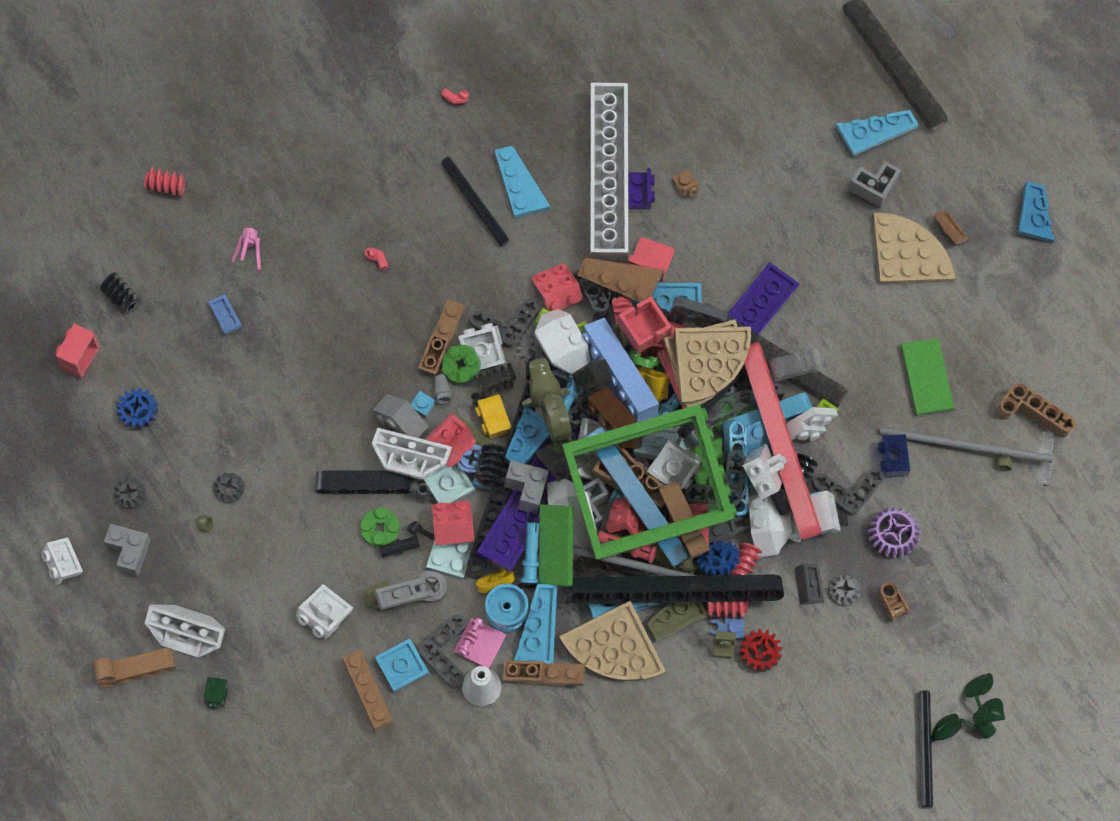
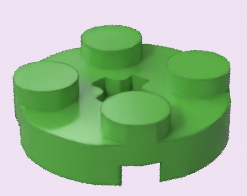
(455, 354)
(647, 362)
(375, 517)

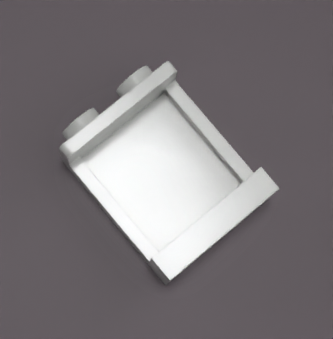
(826, 513)

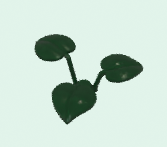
(987, 713)

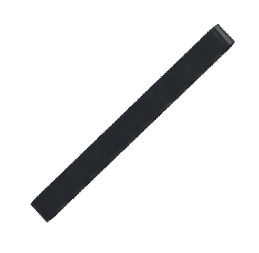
(493, 504)
(676, 589)

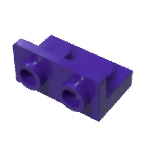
(639, 190)

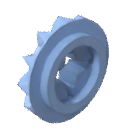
(464, 463)

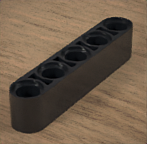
(362, 482)

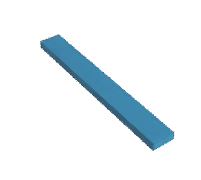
(638, 498)

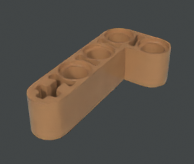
(1039, 413)
(679, 510)
(133, 668)

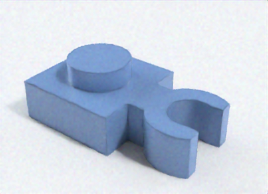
(730, 625)

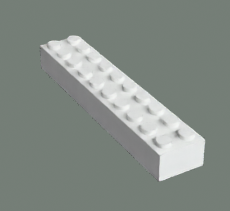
(609, 171)

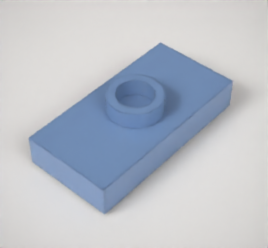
(225, 314)

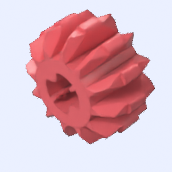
(620, 305)

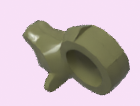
(547, 394)

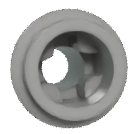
(442, 390)

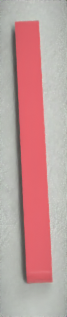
(781, 442)

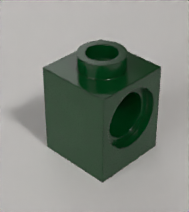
(215, 692)

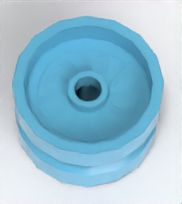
(496, 606)

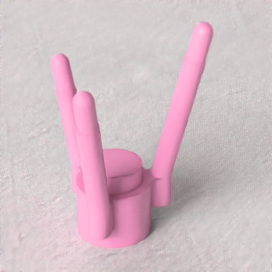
(248, 239)

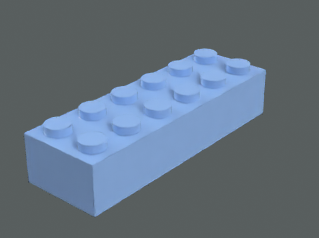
(627, 381)

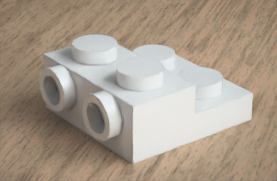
(486, 343)
(811, 423)
(675, 464)
(323, 612)

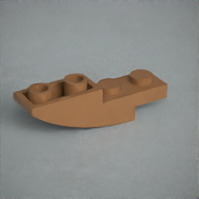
(442, 337)
(543, 673)

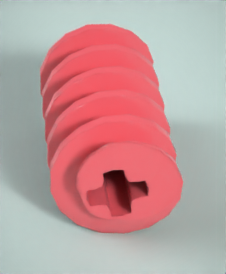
(165, 182)
(747, 555)
(726, 608)

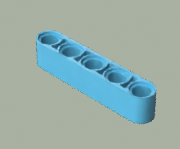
(791, 409)
(729, 440)

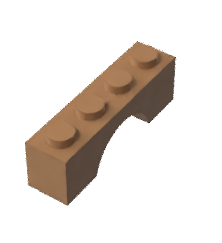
(368, 691)

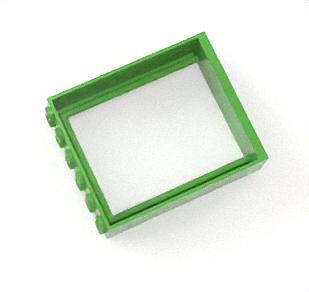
(666, 532)

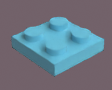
(401, 665)

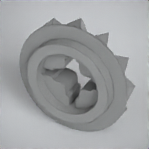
(440, 587)
(838, 595)

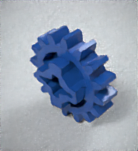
(143, 413)
(719, 559)

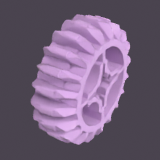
(907, 526)

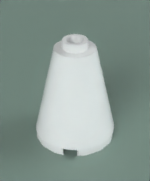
(481, 686)

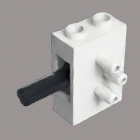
(765, 475)

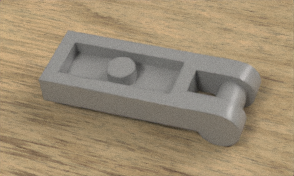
(402, 593)

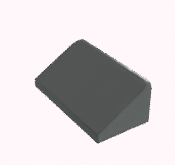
(809, 584)

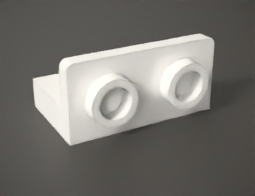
(61, 560)

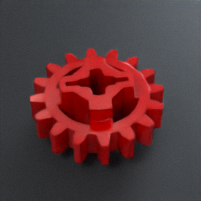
(753, 648)

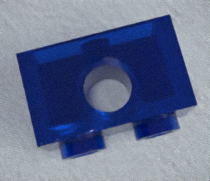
(894, 467)

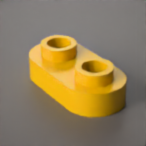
(492, 580)

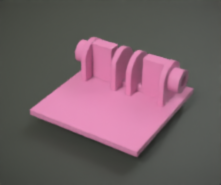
(480, 642)

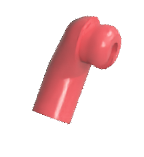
(454, 99)
(377, 256)

